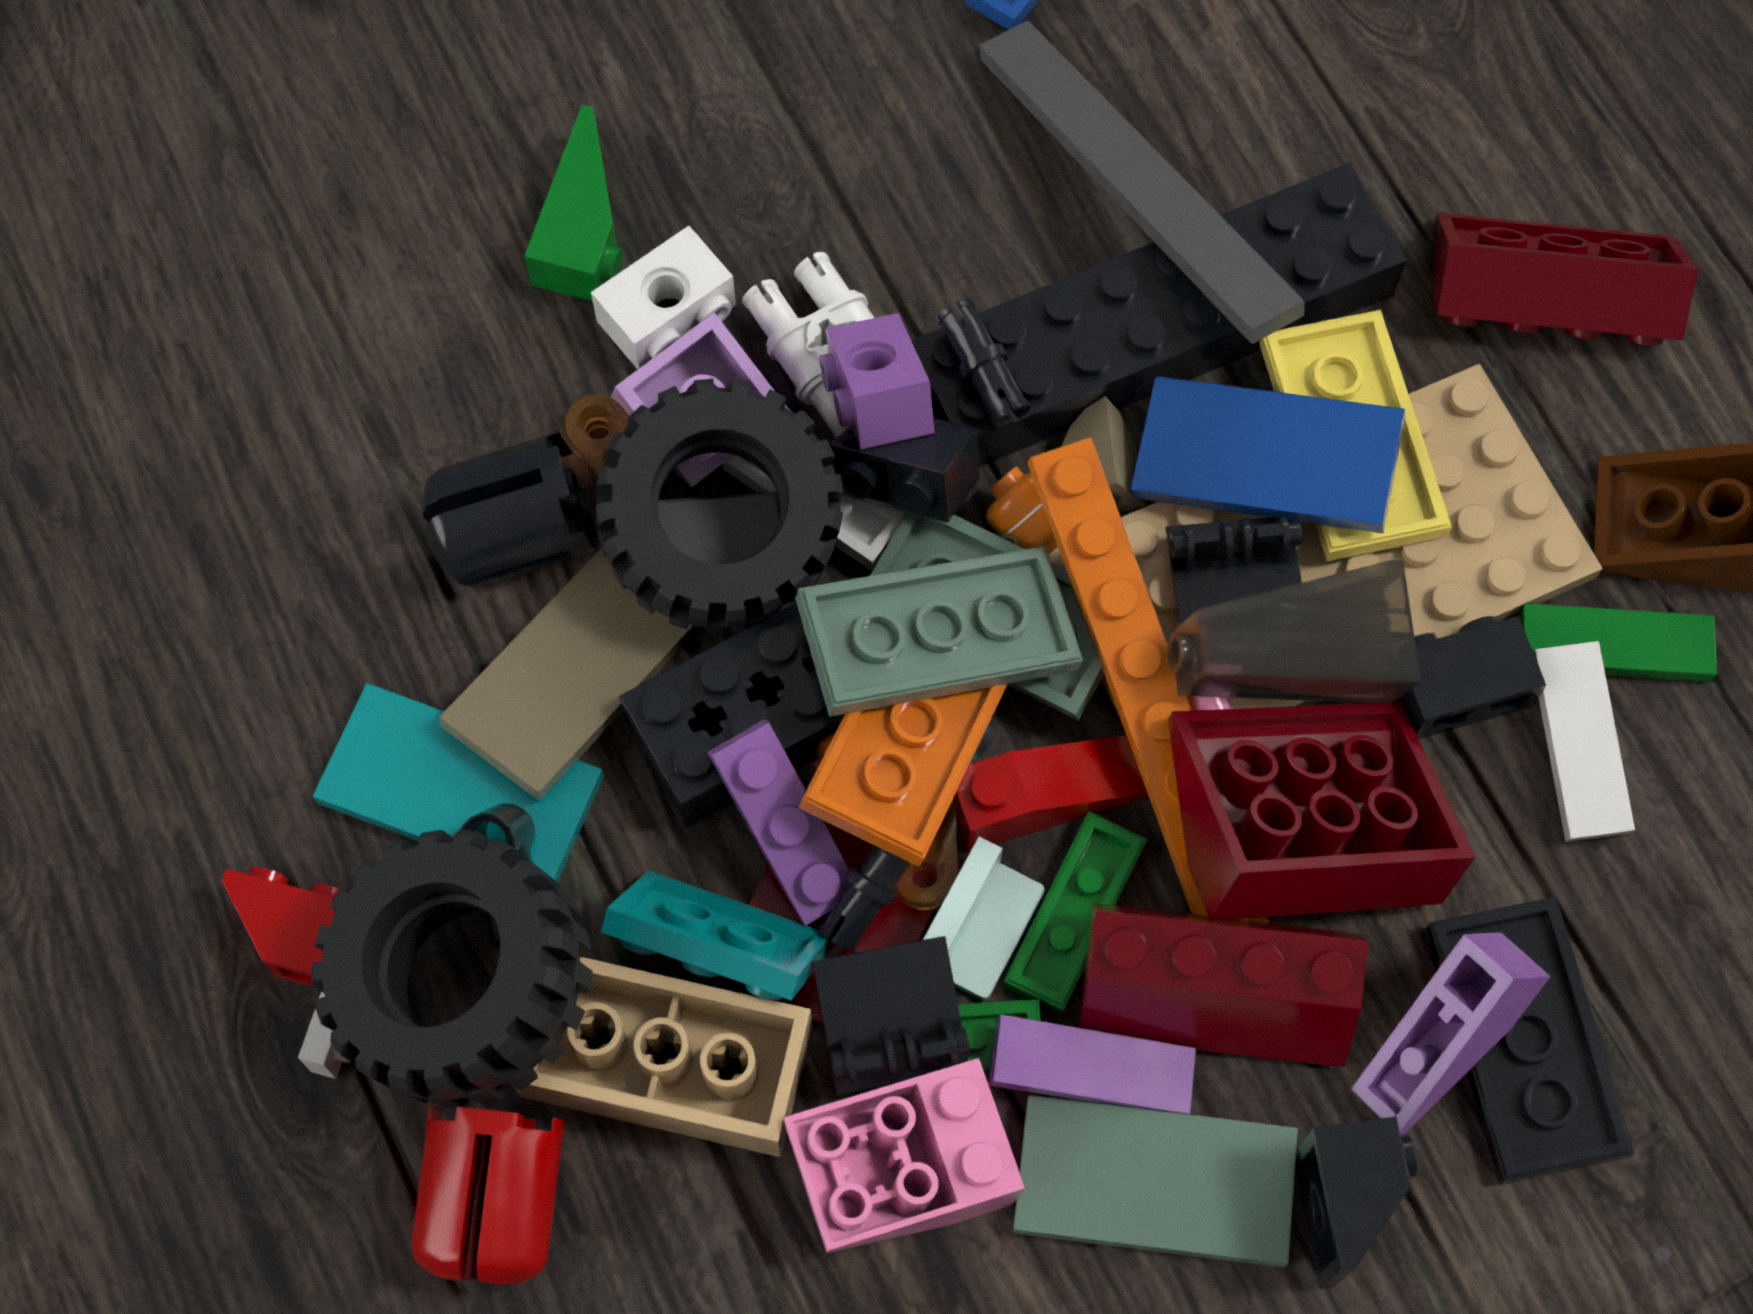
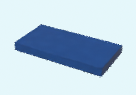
(1269, 454)

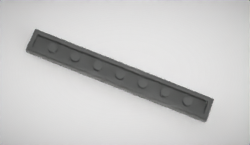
(1143, 183)

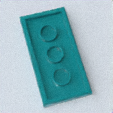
(418, 778)

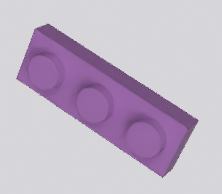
(789, 838)

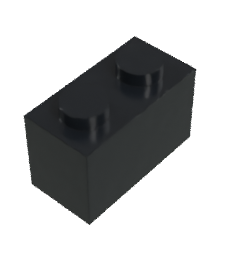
(1472, 676)

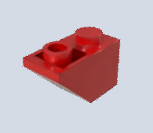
(281, 919)

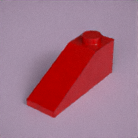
(1045, 788)

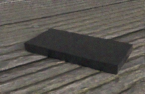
(1547, 1081)

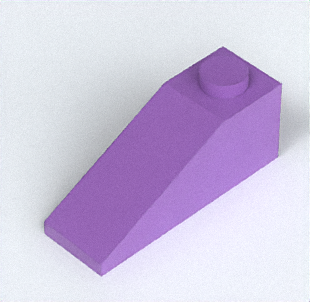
(1450, 1026)

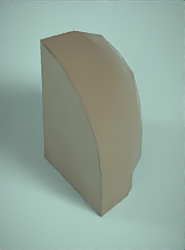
(1114, 448)

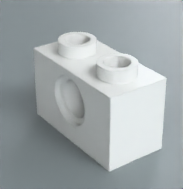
(676, 270)

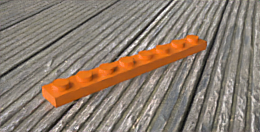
(1120, 627)

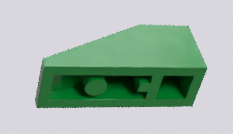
(575, 233)

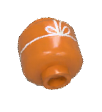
(1019, 513)

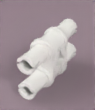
(800, 341)

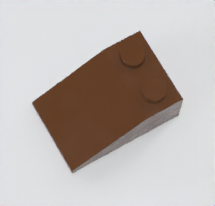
(1678, 516)

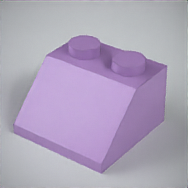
(699, 354)

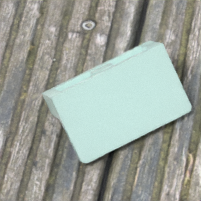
(984, 918)

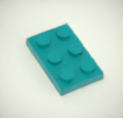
(715, 935)

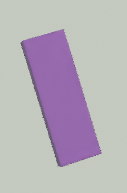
(1091, 1065)

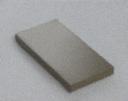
(563, 679)

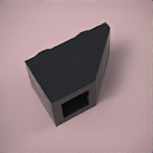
(912, 475)

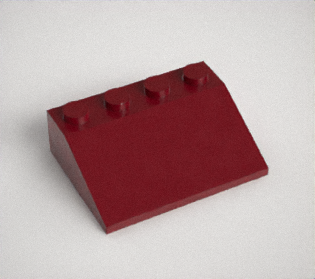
(1312, 811)

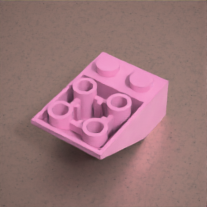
(905, 1157)

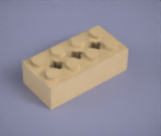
(686, 1092)

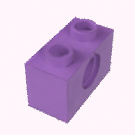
(877, 381)

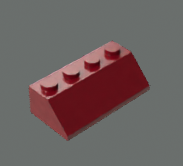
(1561, 278)
(1224, 984)

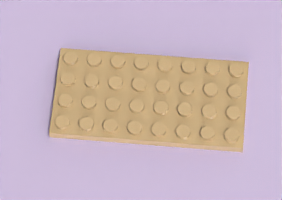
(1506, 539)

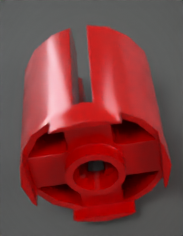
(486, 1196)

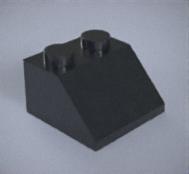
(1350, 1188)

